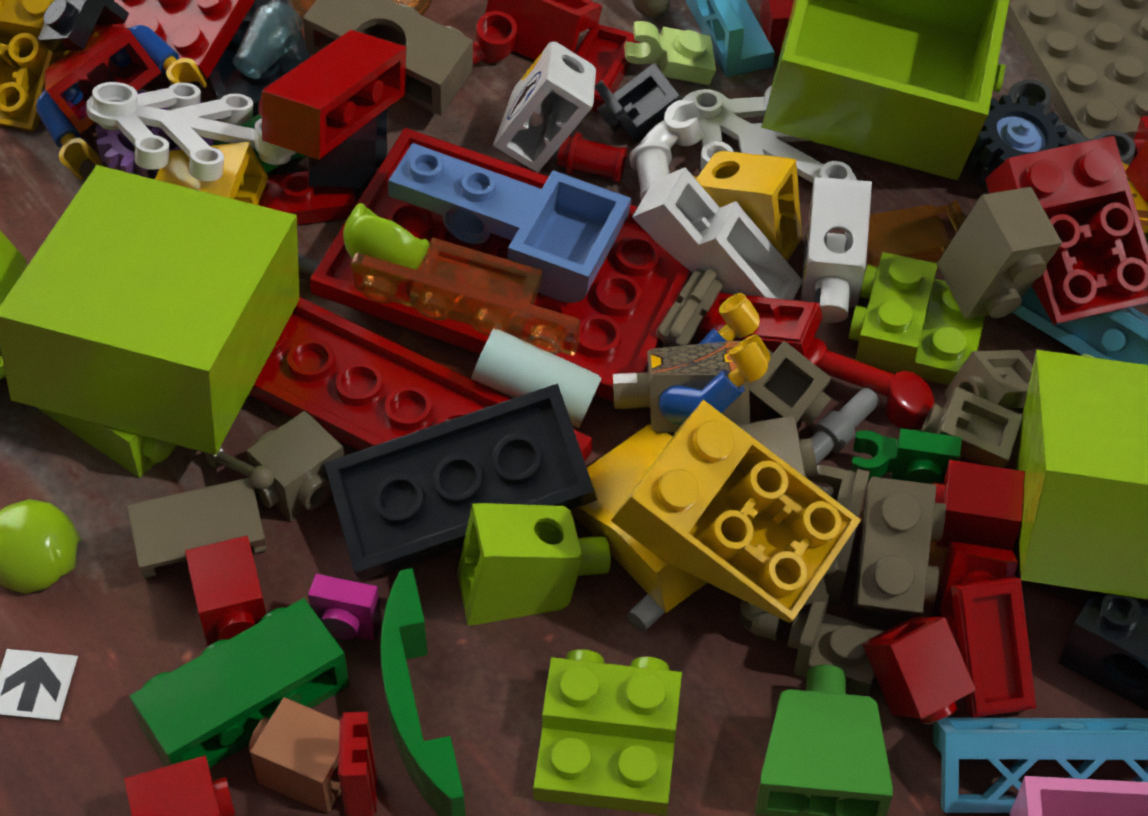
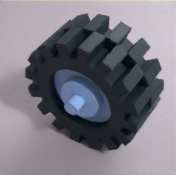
(1012, 132)

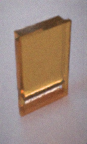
(912, 232)

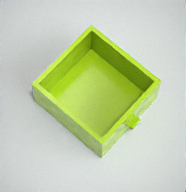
(890, 78)
(151, 308)
(1085, 474)

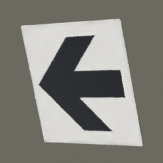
(35, 683)

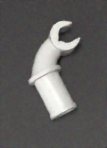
(654, 153)

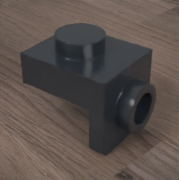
(72, 22)
(638, 103)

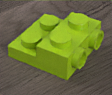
(912, 321)
(608, 733)

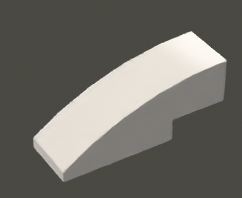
(714, 237)

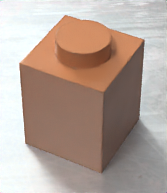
(298, 754)

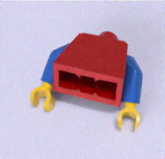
(110, 55)

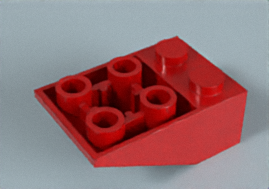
(1095, 216)

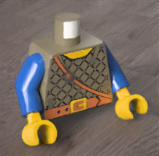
(707, 371)

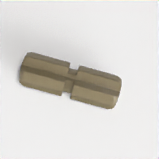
(689, 308)

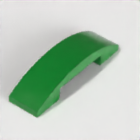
(428, 762)

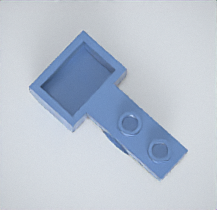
(556, 228)

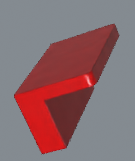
(547, 22)

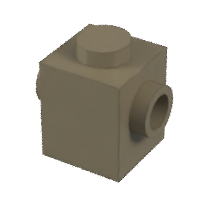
(791, 386)
(297, 460)

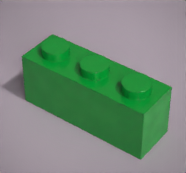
(238, 681)

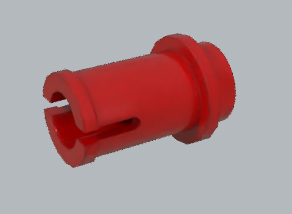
(592, 157)

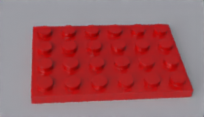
(615, 316)

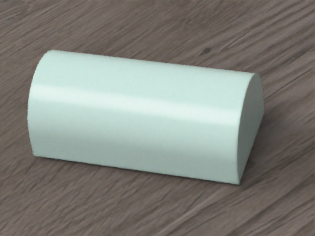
(521, 368)

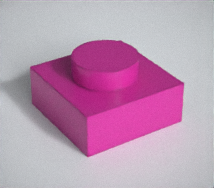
(346, 607)

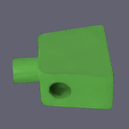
(825, 753)

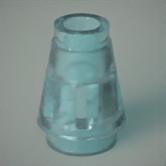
(268, 37)

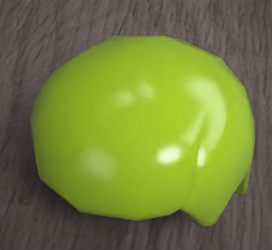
(382, 239)
(35, 545)

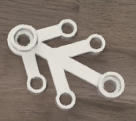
(725, 115)
(187, 120)

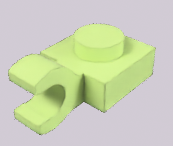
(678, 52)

